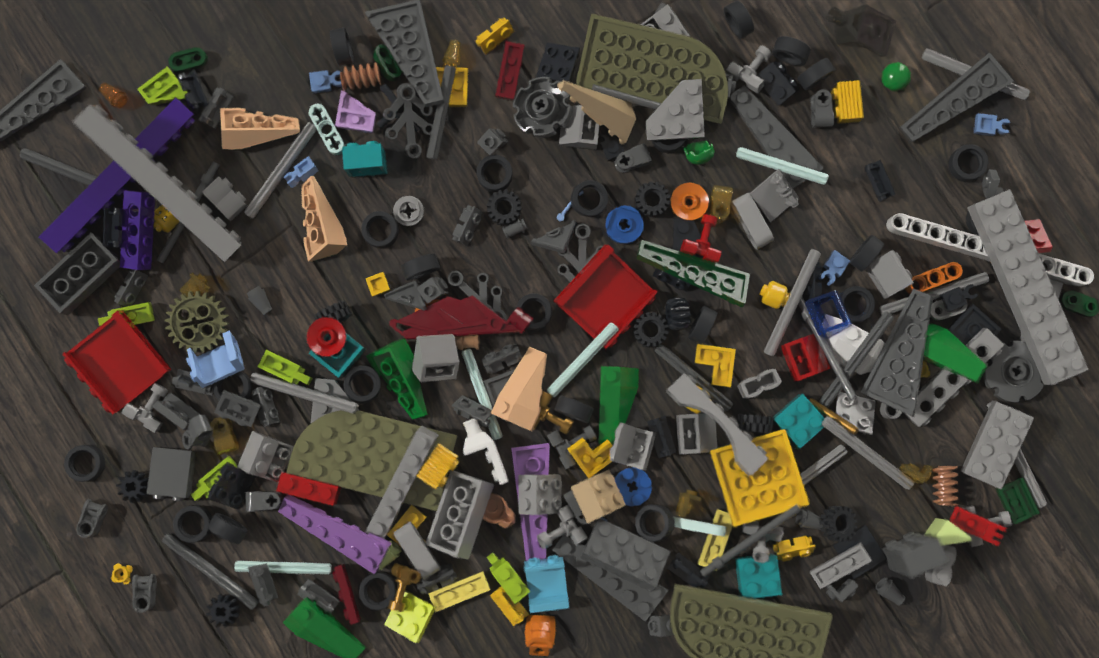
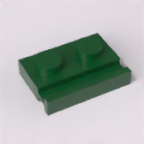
(1017, 500)

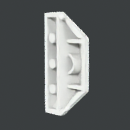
(847, 342)

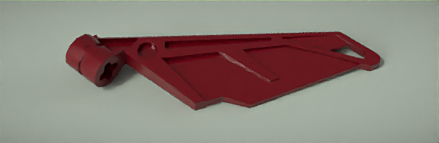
(460, 318)

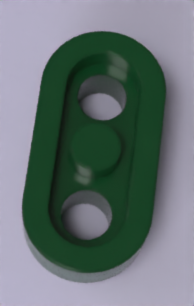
(188, 57)
(387, 64)
(1080, 303)

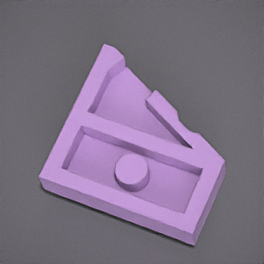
(354, 115)

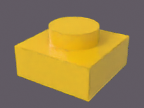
(377, 284)

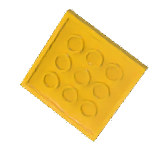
(769, 489)

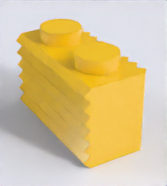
(848, 102)
(437, 466)

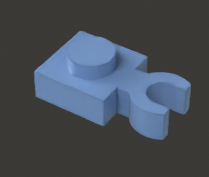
(322, 81)
(988, 124)
(302, 172)
(835, 266)

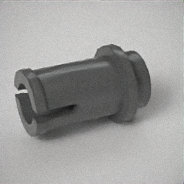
(515, 228)

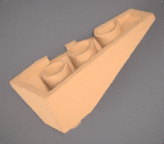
(248, 129)
(324, 230)
(522, 392)

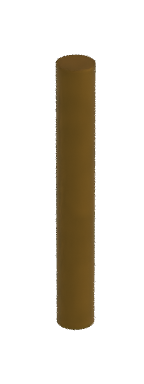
(828, 413)

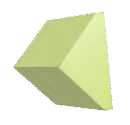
(946, 532)

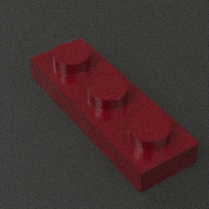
(510, 71)
(346, 594)

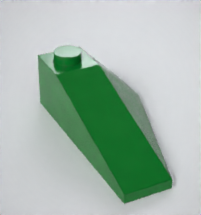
(951, 354)
(395, 366)
(617, 395)

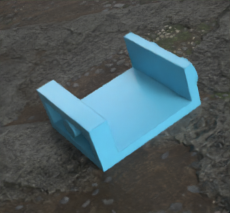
(546, 583)

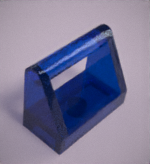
(819, 319)

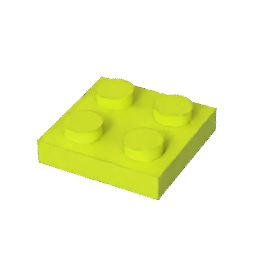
(414, 618)

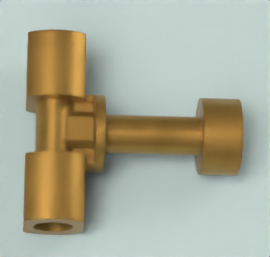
(545, 413)
(405, 577)

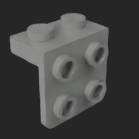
(632, 446)
(539, 494)

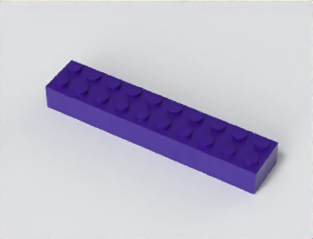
(114, 180)

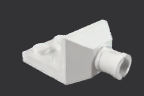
(480, 440)

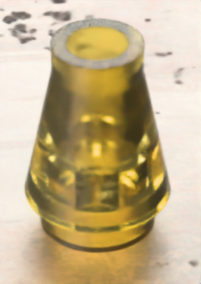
(452, 56)

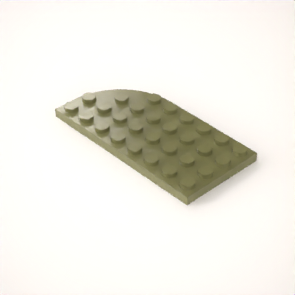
(650, 63)
(362, 454)
(743, 627)

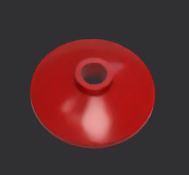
(317, 332)

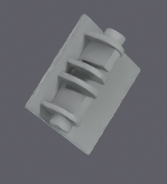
(774, 195)
(856, 411)

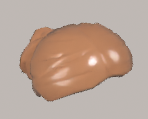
(498, 512)

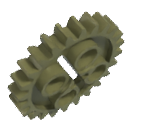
(193, 305)

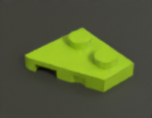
(162, 88)

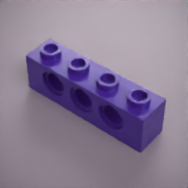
(137, 230)

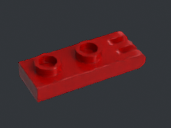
(976, 525)

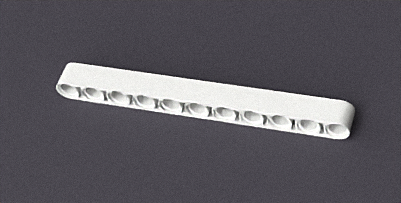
(961, 245)

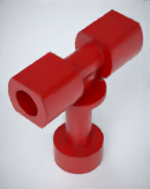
(701, 246)

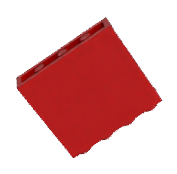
(605, 294)
(116, 362)

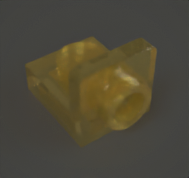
(194, 284)
(912, 472)
(683, 504)

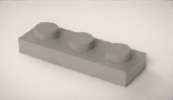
(840, 565)

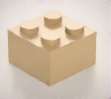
(598, 496)

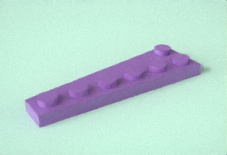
(532, 461)
(360, 547)

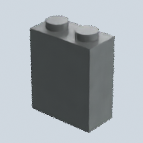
(171, 473)

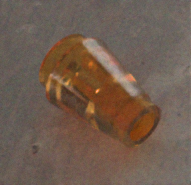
(113, 95)

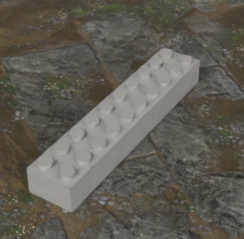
(157, 182)
(1027, 288)

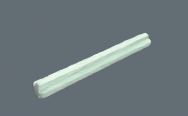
(782, 165)
(582, 359)
(481, 391)
(287, 567)

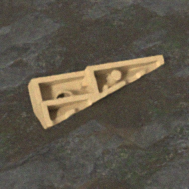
(603, 109)

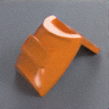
(540, 633)

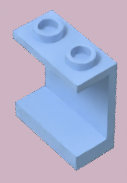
(216, 363)

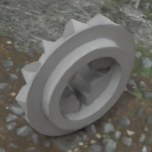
(401, 206)

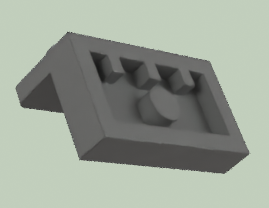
(237, 408)
(176, 410)

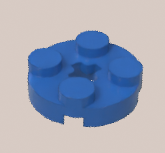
(618, 215)
(642, 481)

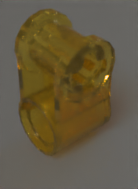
(721, 200)
(224, 438)

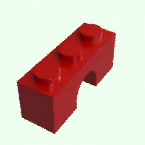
(308, 489)

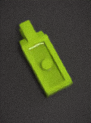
(137, 313)
(283, 368)
(207, 481)
(508, 578)

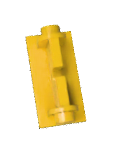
(501, 31)
(801, 547)
(514, 612)

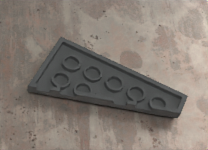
(407, 39)
(899, 365)

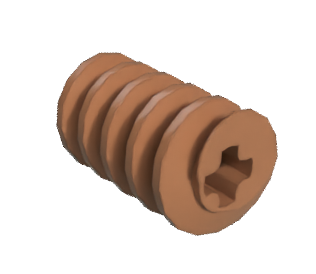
(360, 77)
(944, 485)

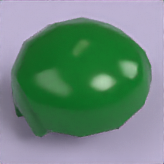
(896, 76)
(699, 152)

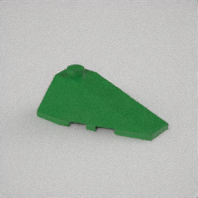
(323, 630)

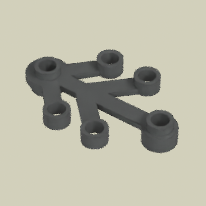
(408, 117)
(581, 262)
(482, 291)

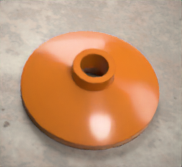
(691, 192)

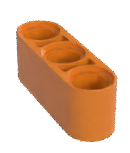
(941, 274)

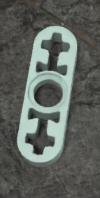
(315, 119)
(699, 526)

